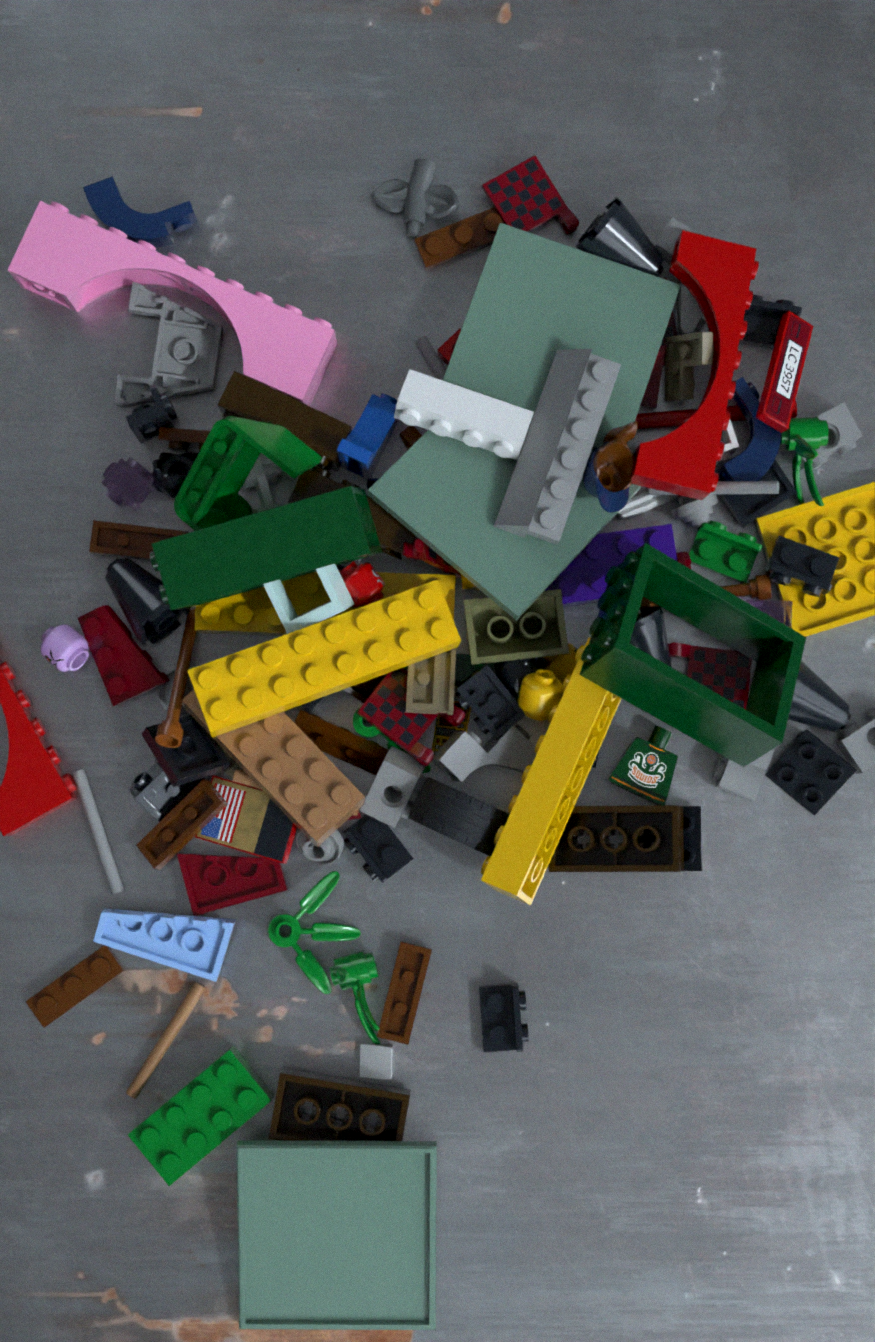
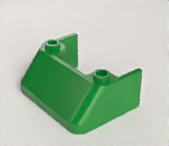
(224, 463)

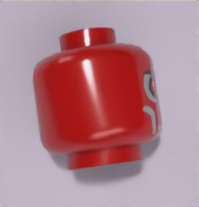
(362, 583)

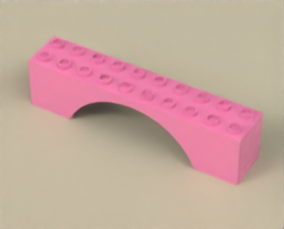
(78, 261)

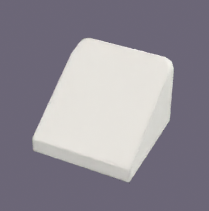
(376, 1061)

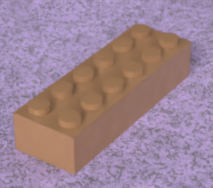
(289, 772)

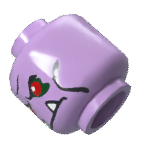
(64, 648)

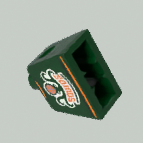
(646, 767)

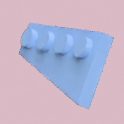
(174, 940)

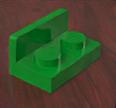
(724, 552)

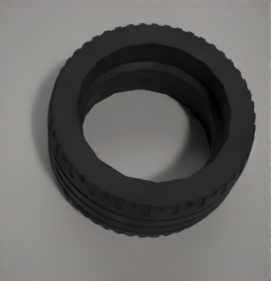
(457, 815)

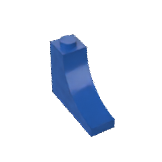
(369, 437)

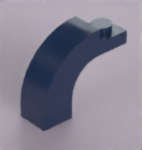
(152, 227)
(762, 443)

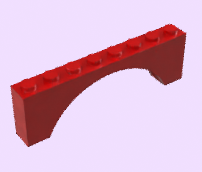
(719, 280)
(33, 777)

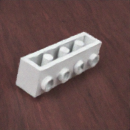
(463, 414)

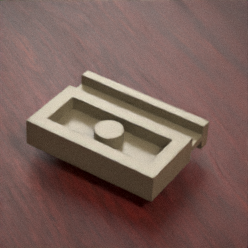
(432, 685)

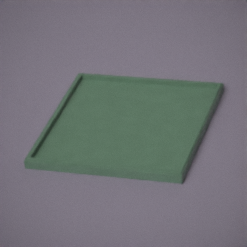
(555, 298)
(451, 503)
(337, 1234)

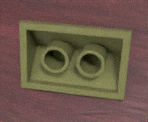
(500, 638)

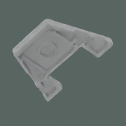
(183, 354)

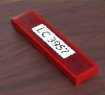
(784, 372)

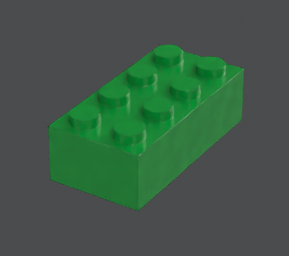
(201, 1115)

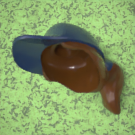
(610, 469)

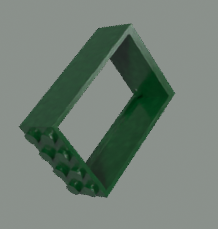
(265, 548)
(669, 694)

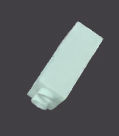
(335, 589)

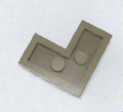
(681, 357)

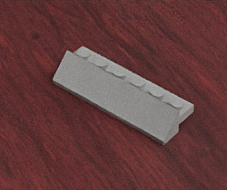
(558, 445)

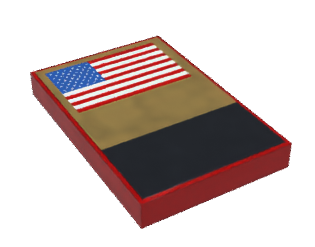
(250, 822)

